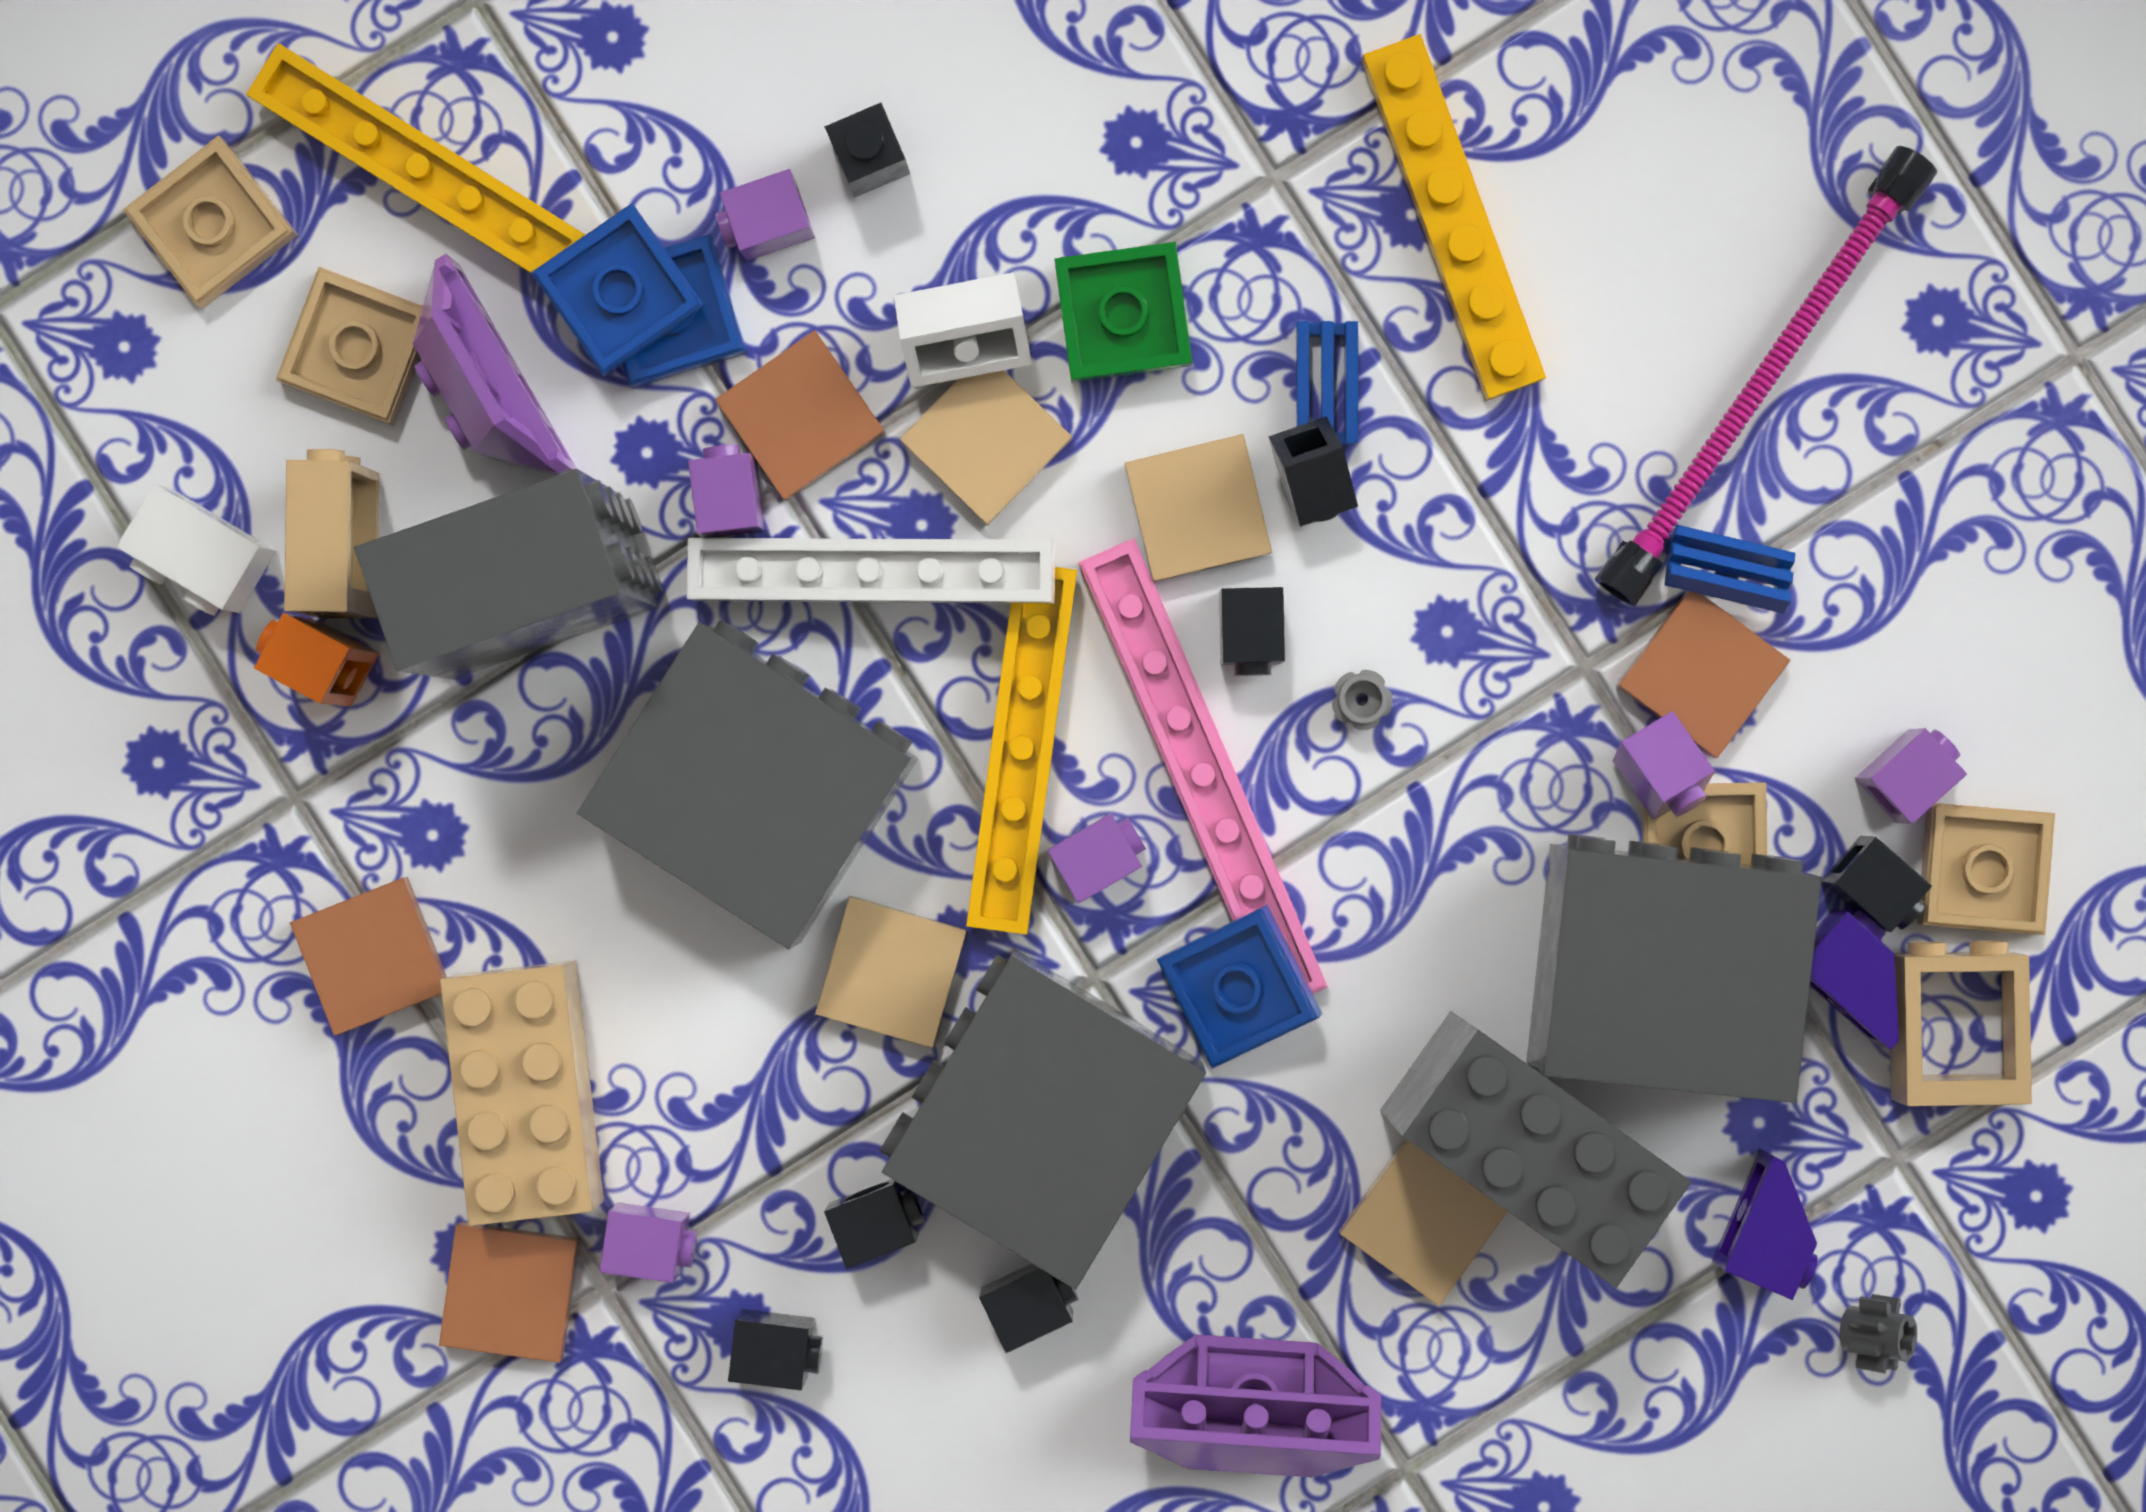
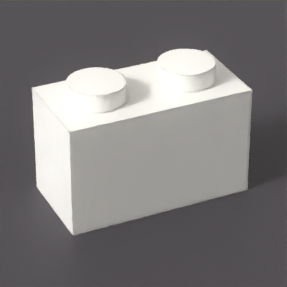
(962, 330)
(194, 549)

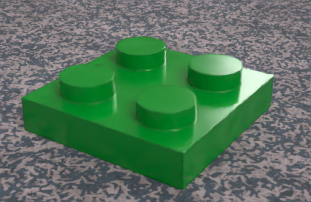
(1123, 312)

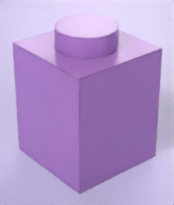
(764, 216)
(726, 492)
(1664, 767)
(1913, 774)
(1097, 856)
(647, 1242)

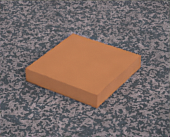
(800, 415)
(1703, 671)
(370, 955)
(509, 1292)

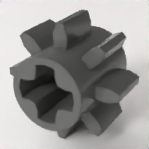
(1878, 1333)

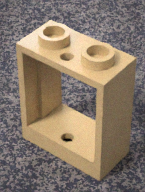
(328, 513)
(2006, 1088)

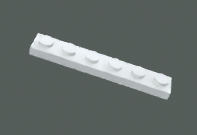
(871, 570)

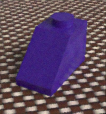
(1857, 974)
(1769, 1232)

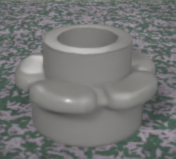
(1366, 683)

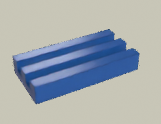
(1327, 331)
(1729, 560)

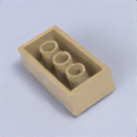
(522, 1093)

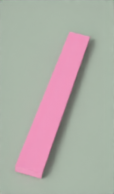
(1192, 745)

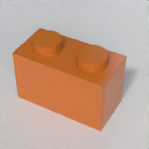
(314, 659)

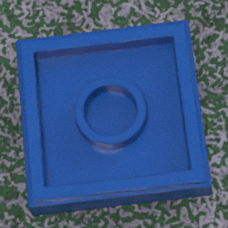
(618, 289)
(703, 338)
(1239, 986)

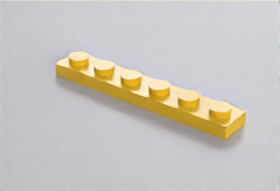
(410, 161)
(1453, 217)
(1020, 760)

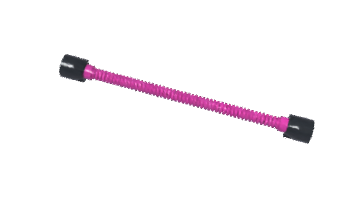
(1895, 189)

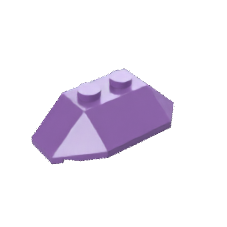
(480, 378)
(1255, 1408)

